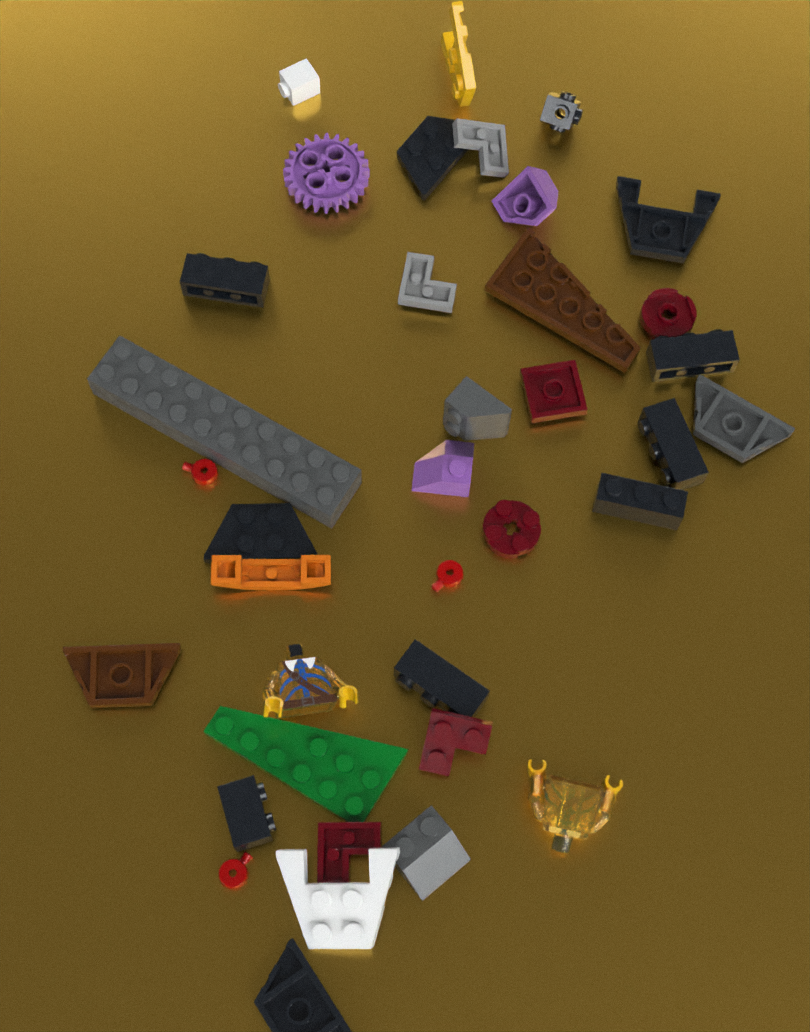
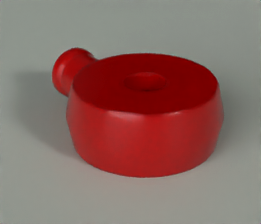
(200, 466)
(446, 580)
(237, 865)

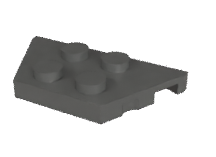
(734, 423)

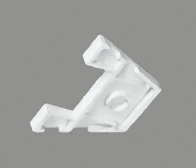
(338, 912)

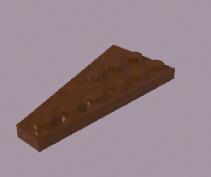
(552, 295)

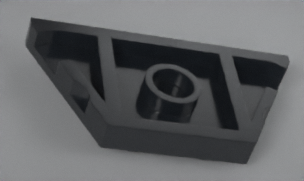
(430, 154)
(261, 533)
(296, 998)

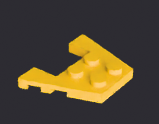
(457, 58)

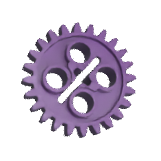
(326, 173)

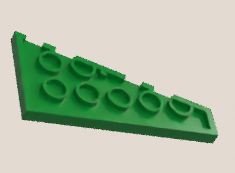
(324, 766)

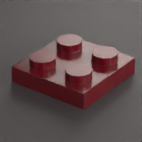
(553, 391)

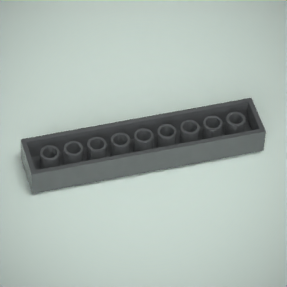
(225, 431)

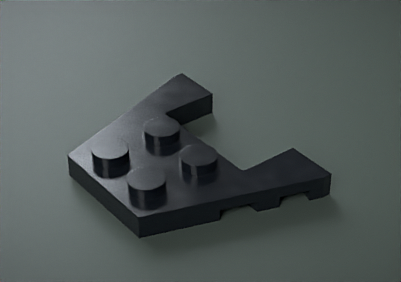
(662, 231)

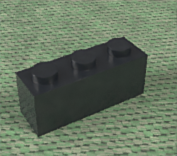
(225, 280)
(692, 355)
(672, 445)
(639, 501)
(439, 681)

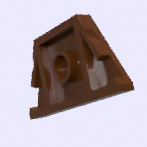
(122, 672)

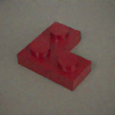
(452, 731)
(340, 841)

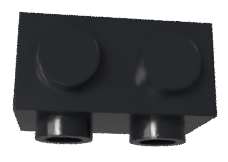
(246, 814)

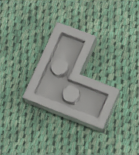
(488, 140)
(419, 289)

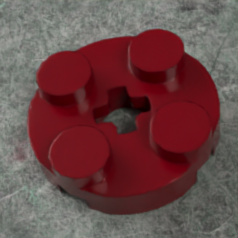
(676, 304)
(496, 534)

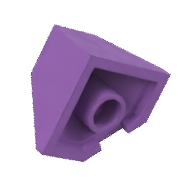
(527, 198)
(445, 469)

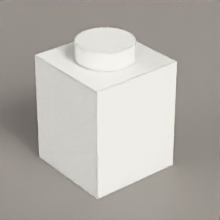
(299, 82)

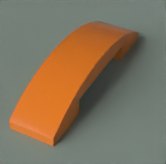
(270, 574)

